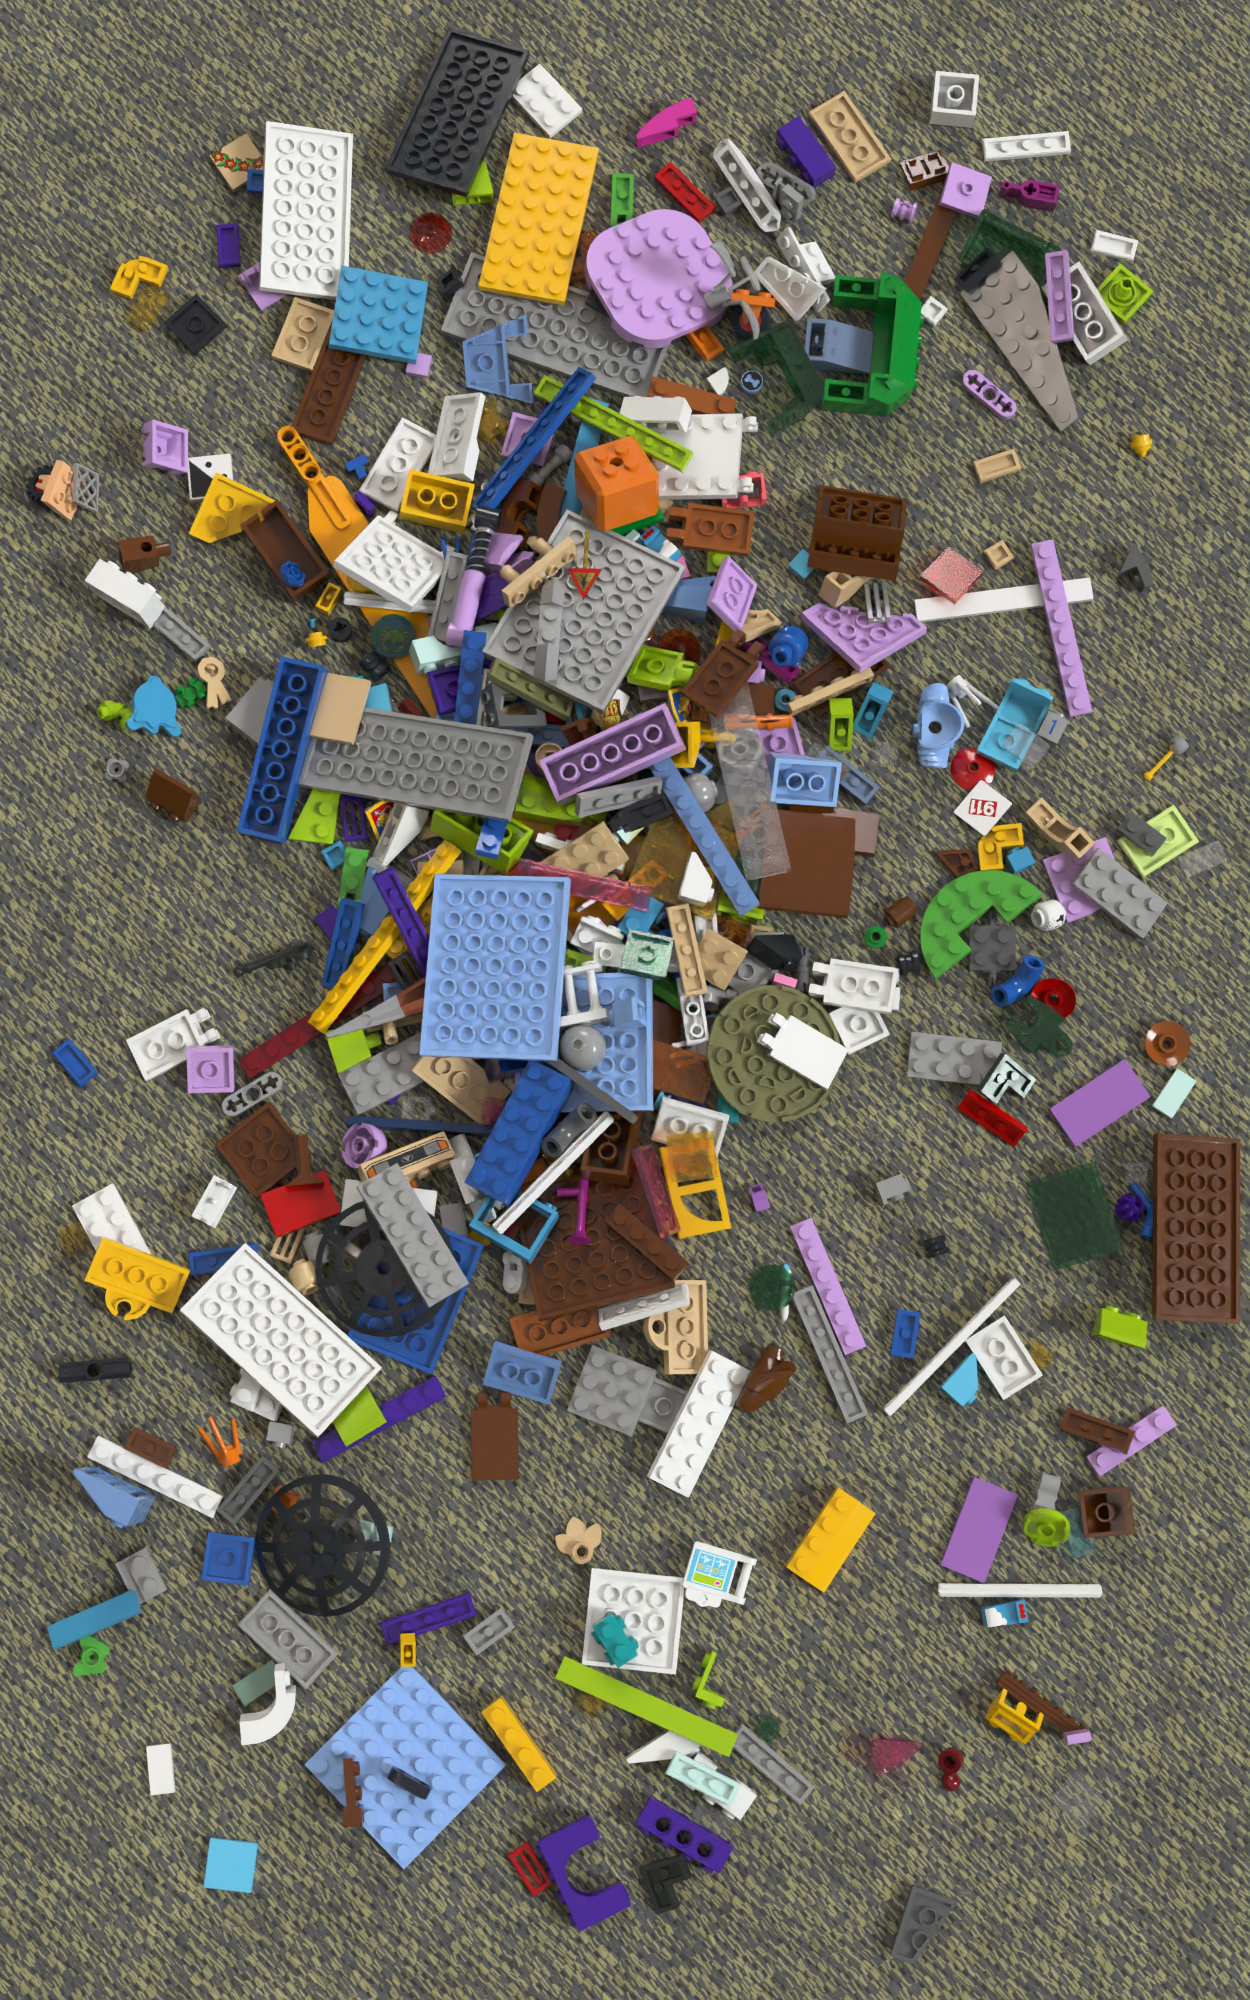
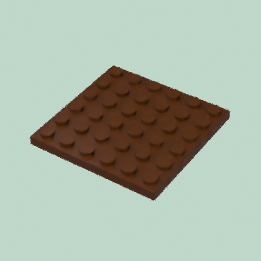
(593, 1275)

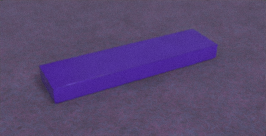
(429, 1618)

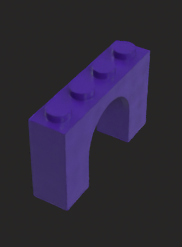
(584, 1907)

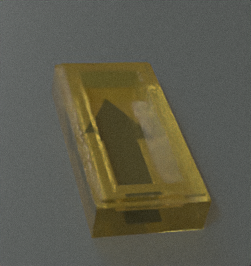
(148, 307)

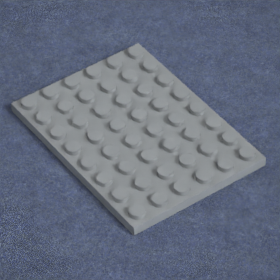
(602, 630)

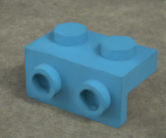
(642, 920)

